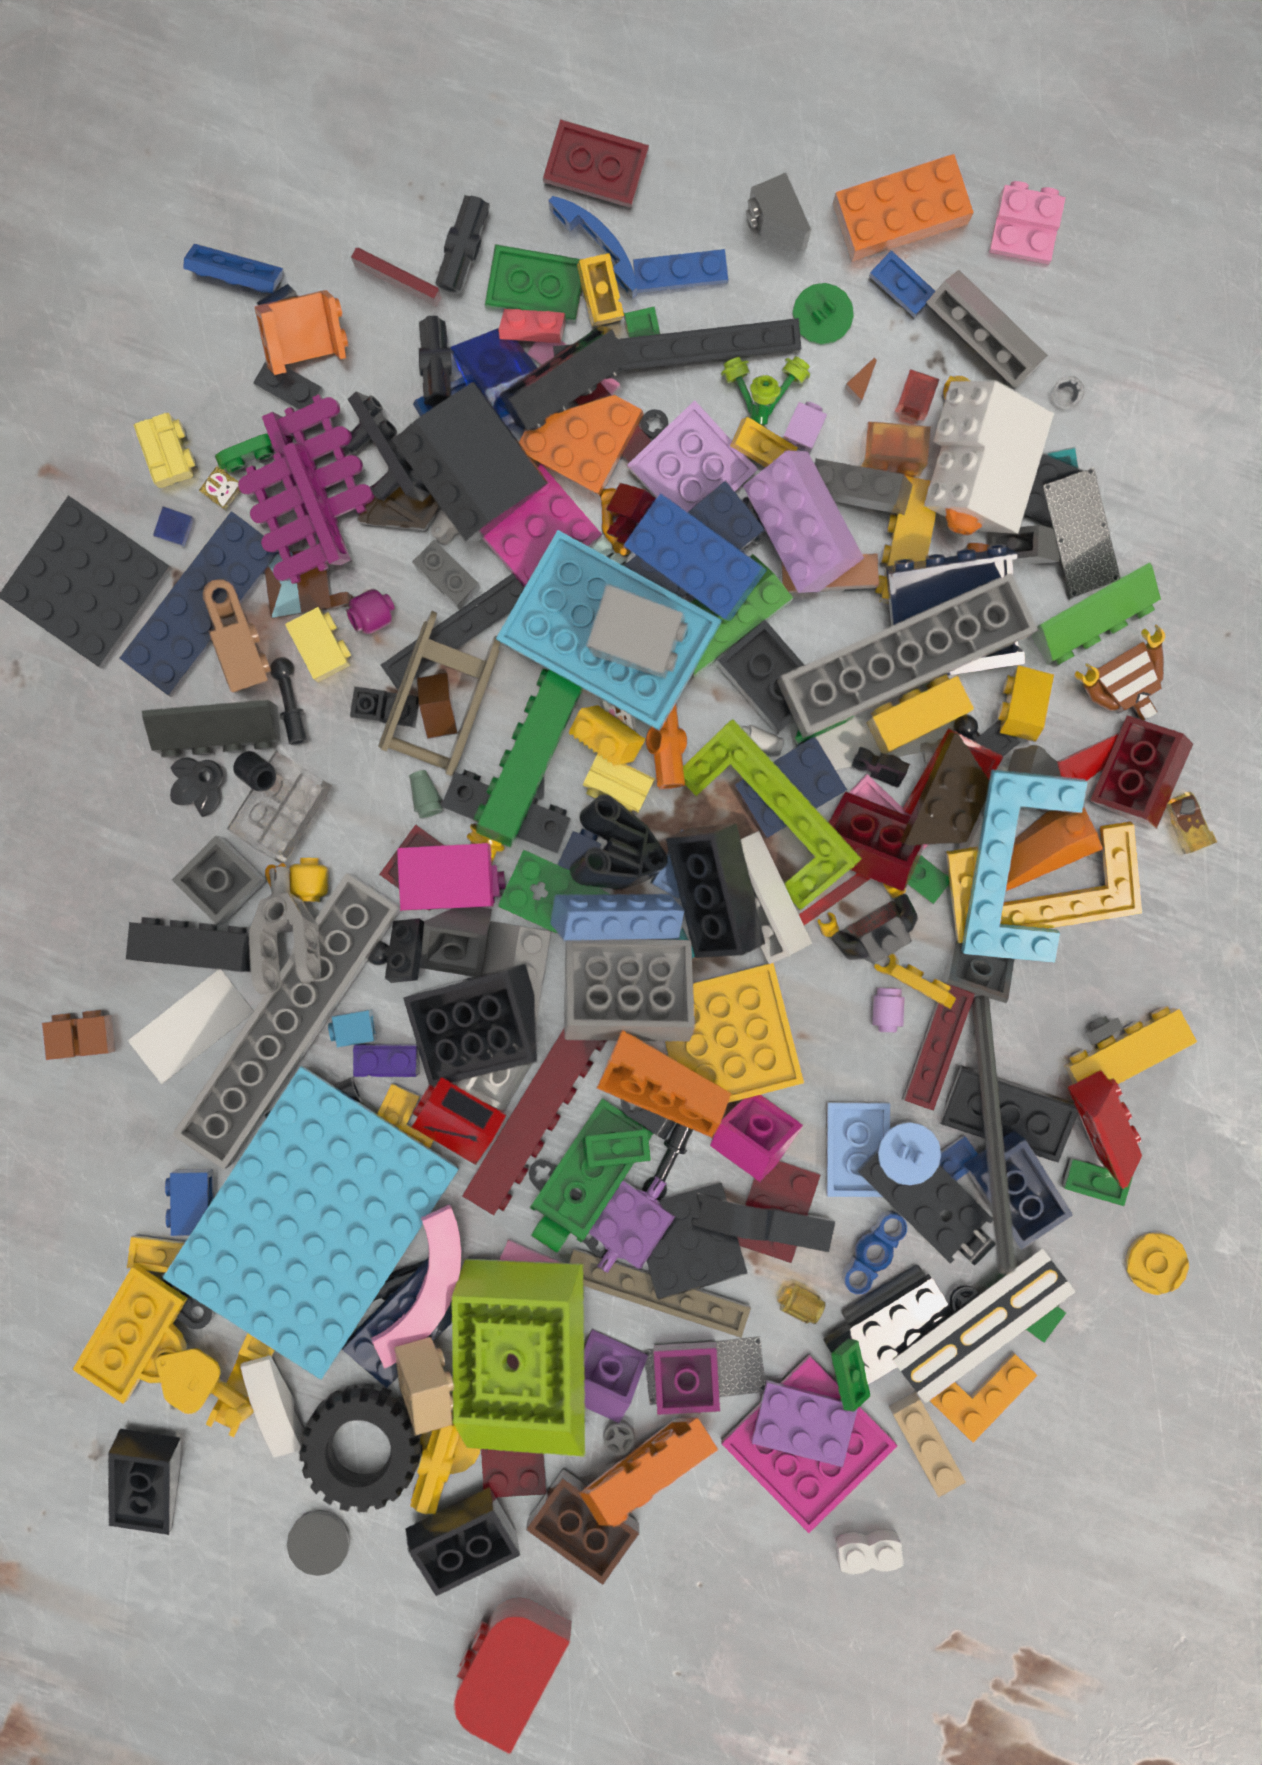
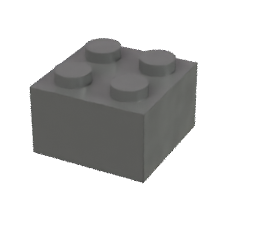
(219, 880)

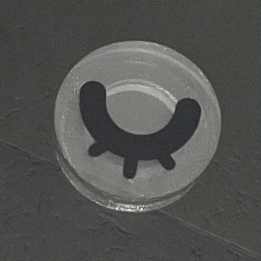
(1068, 392)

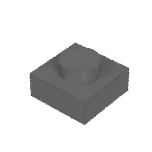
(1103, 1028)

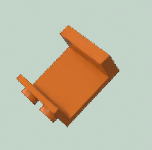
(300, 329)

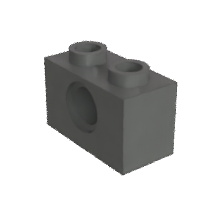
(446, 574)

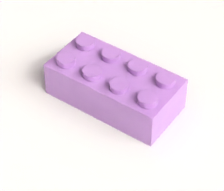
(803, 521)

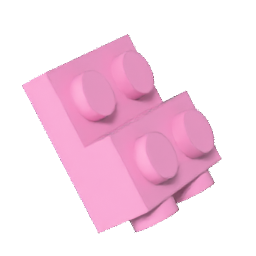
(1027, 222)

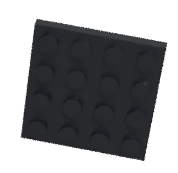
(84, 581)

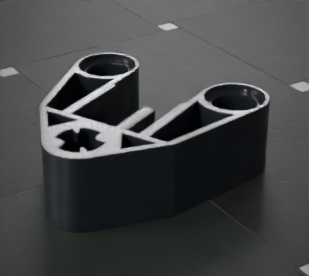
(630, 851)

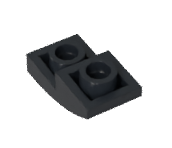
(376, 706)

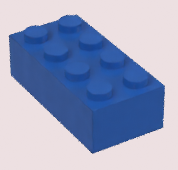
(695, 557)

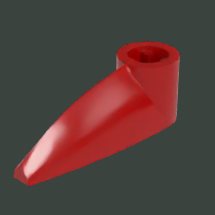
(1087, 761)

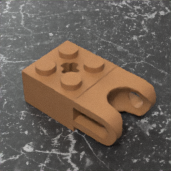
(234, 639)

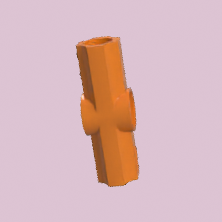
(668, 749)

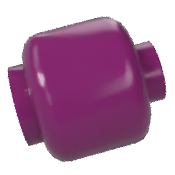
(370, 611)

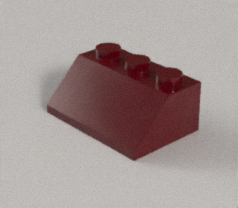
(1142, 771)
(875, 837)

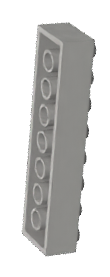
(907, 655)

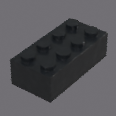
(715, 891)

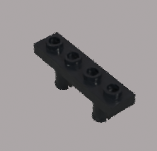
(382, 431)

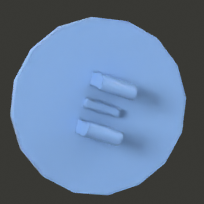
(909, 1153)

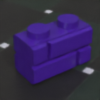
(385, 1060)

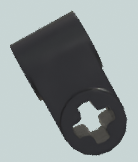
(652, 1122)

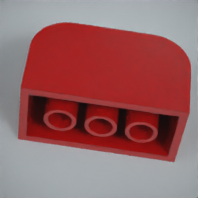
(509, 1670)

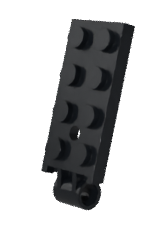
(922, 1208)

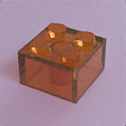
(895, 448)

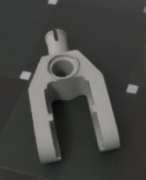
(269, 923)

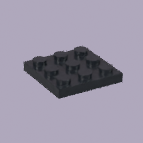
(692, 1255)

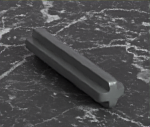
(883, 1293)

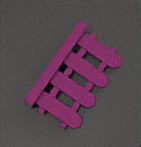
(332, 440)
(307, 492)

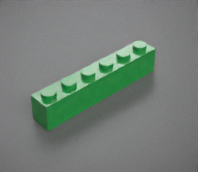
(528, 759)

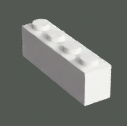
(777, 914)

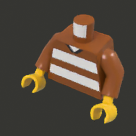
(1129, 677)

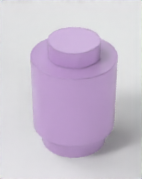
(888, 1009)

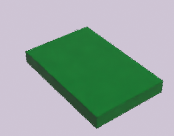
(533, 282)

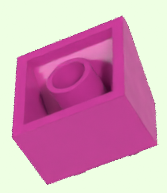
(755, 1135)

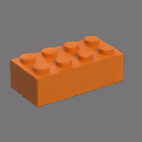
(902, 207)

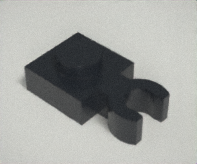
(882, 767)

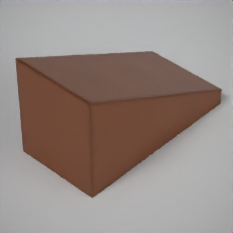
(858, 384)

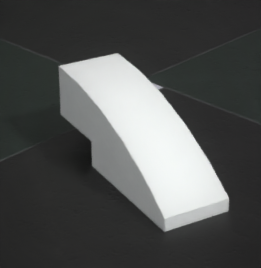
(272, 1406)

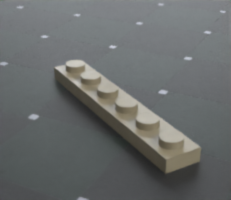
(638, 1287)

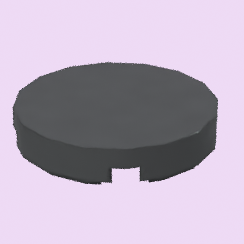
(318, 1543)

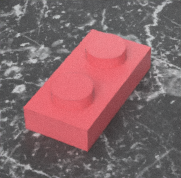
(532, 325)

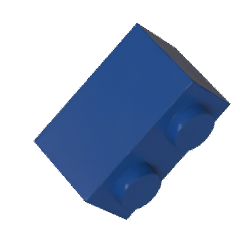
(189, 1198)

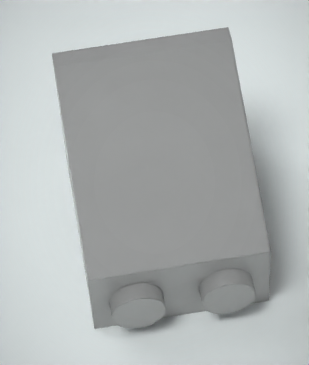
(636, 632)

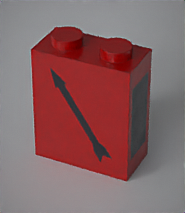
(457, 1120)

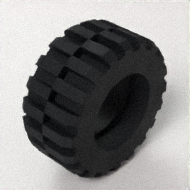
(351, 1487)

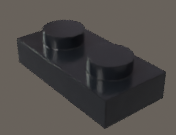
(288, 387)

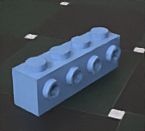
(617, 917)

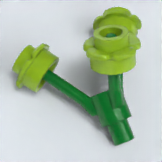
(764, 388)

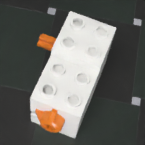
(986, 457)

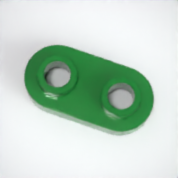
(236, 455)

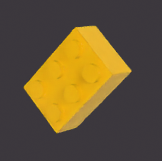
(919, 713)

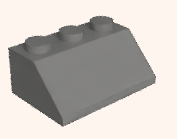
(516, 945)

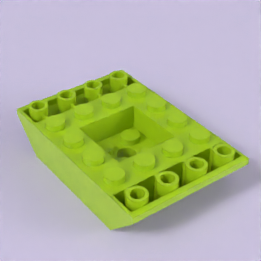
(540, 1319)

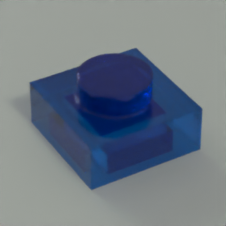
(173, 526)

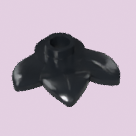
(193, 787)

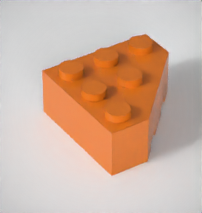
(584, 441)

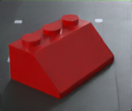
(1108, 1125)

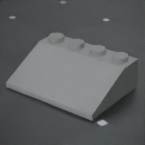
(629, 988)

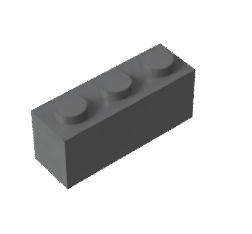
(865, 486)

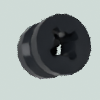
(957, 1295)

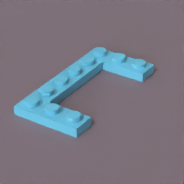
(1005, 795)

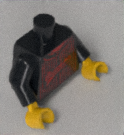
(877, 933)

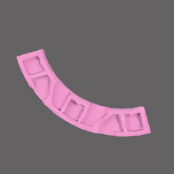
(436, 1290)

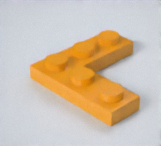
(977, 1412)

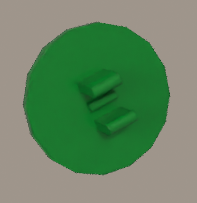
(823, 313)

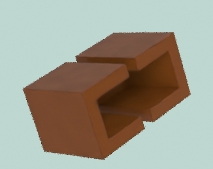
(78, 1036)

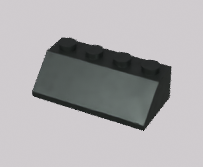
(212, 727)

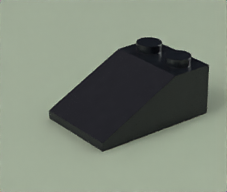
(143, 1480)

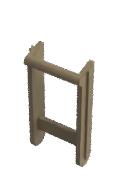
(455, 660)

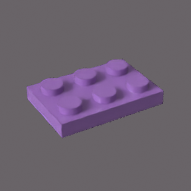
(803, 1424)

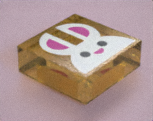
(220, 488)

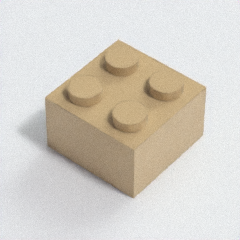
(424, 1385)

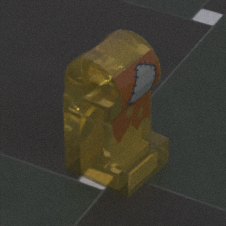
(1189, 823)

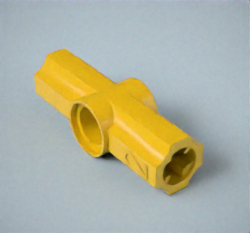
(434, 1469)

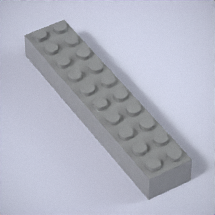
(285, 1025)

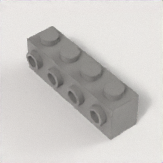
(986, 328)

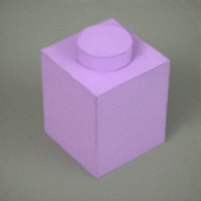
(805, 426)

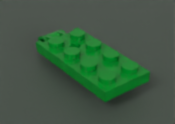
(596, 1184)

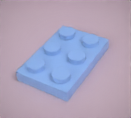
(852, 1137)

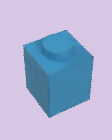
(352, 1028)

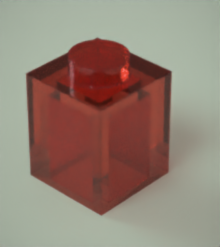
(916, 396)

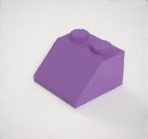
(610, 1375)

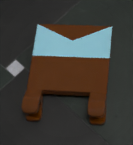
(302, 597)

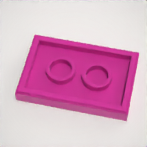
(445, 876)

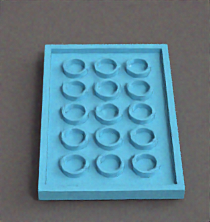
(558, 614)

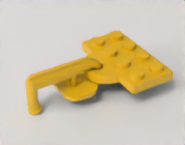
(131, 1348)

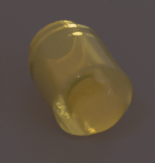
(801, 1303)

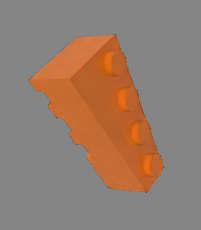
(663, 1086)
(648, 1470)

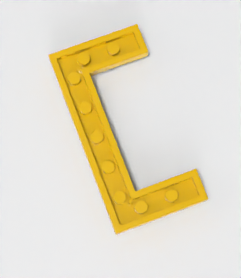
(1115, 899)

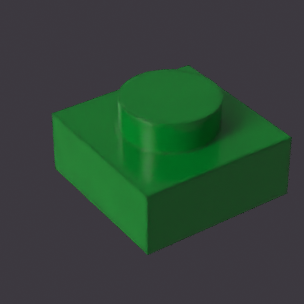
(642, 322)

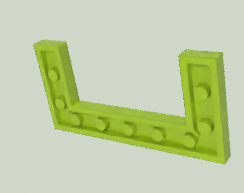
(831, 851)

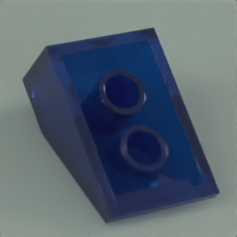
(493, 366)

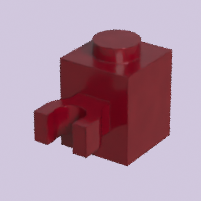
(629, 507)

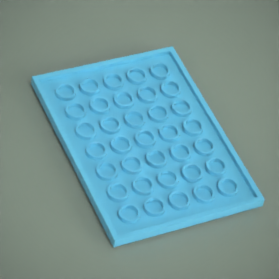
(310, 1222)

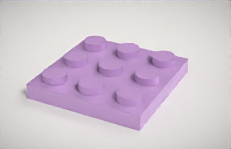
(690, 460)

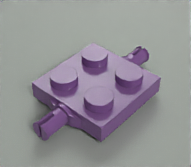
(631, 1224)

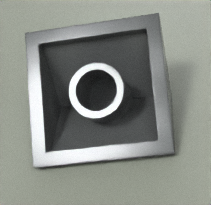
(979, 974)

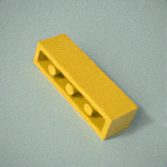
(909, 532)
(1135, 1049)

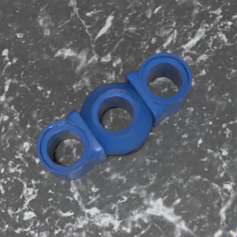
(870, 1267)

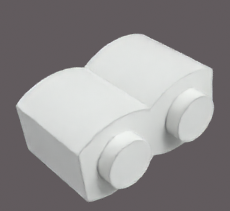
(862, 1552)

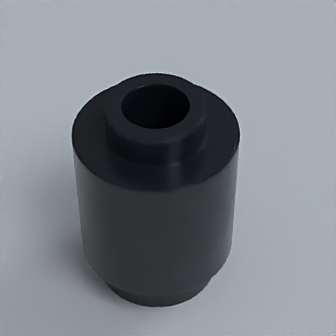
(254, 771)

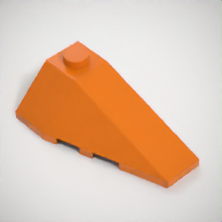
(1051, 844)

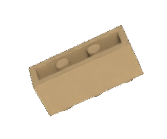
(927, 1444)

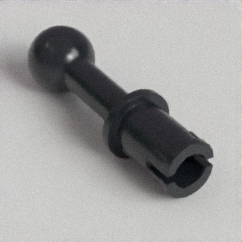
(282, 671)
(676, 1145)

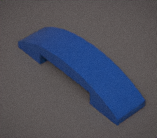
(573, 215)

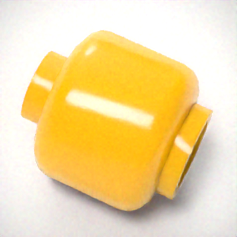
(309, 879)

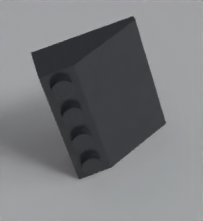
(470, 462)
(475, 1025)

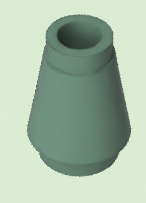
(424, 795)

